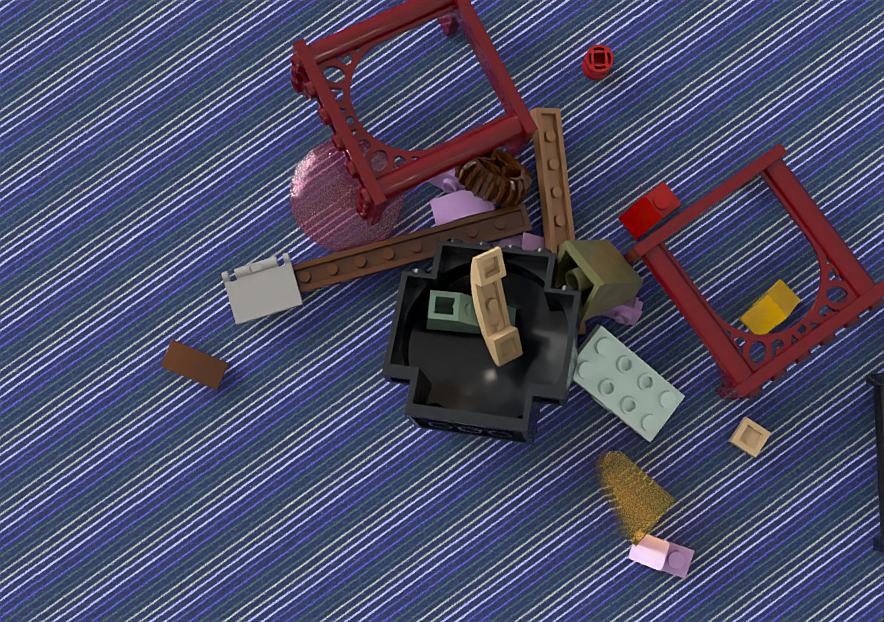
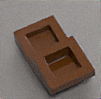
(194, 364)

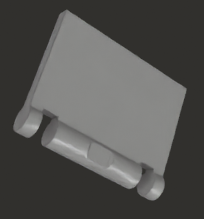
(262, 289)

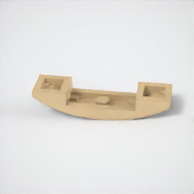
(491, 307)

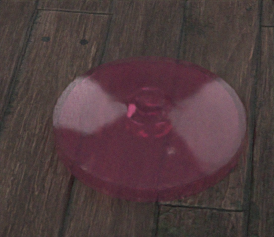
(326, 198)

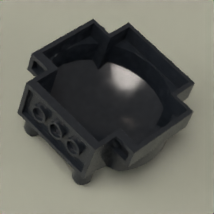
(453, 373)

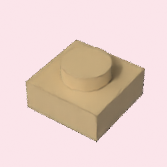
(749, 437)

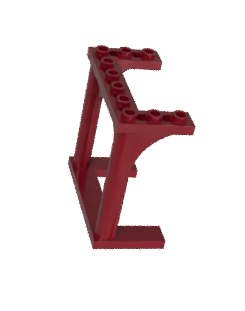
(384, 186)
(738, 372)

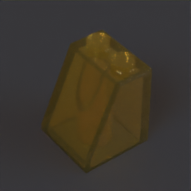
(631, 495)

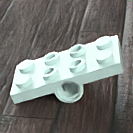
(625, 383)

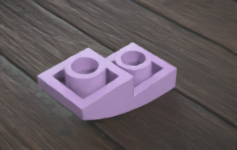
(458, 206)

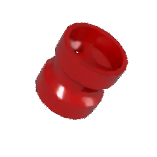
(594, 67)

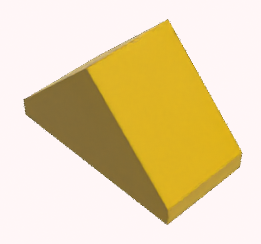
(770, 309)

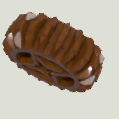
(495, 178)

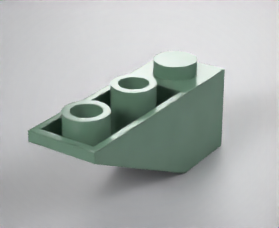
(455, 312)

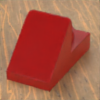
(649, 211)

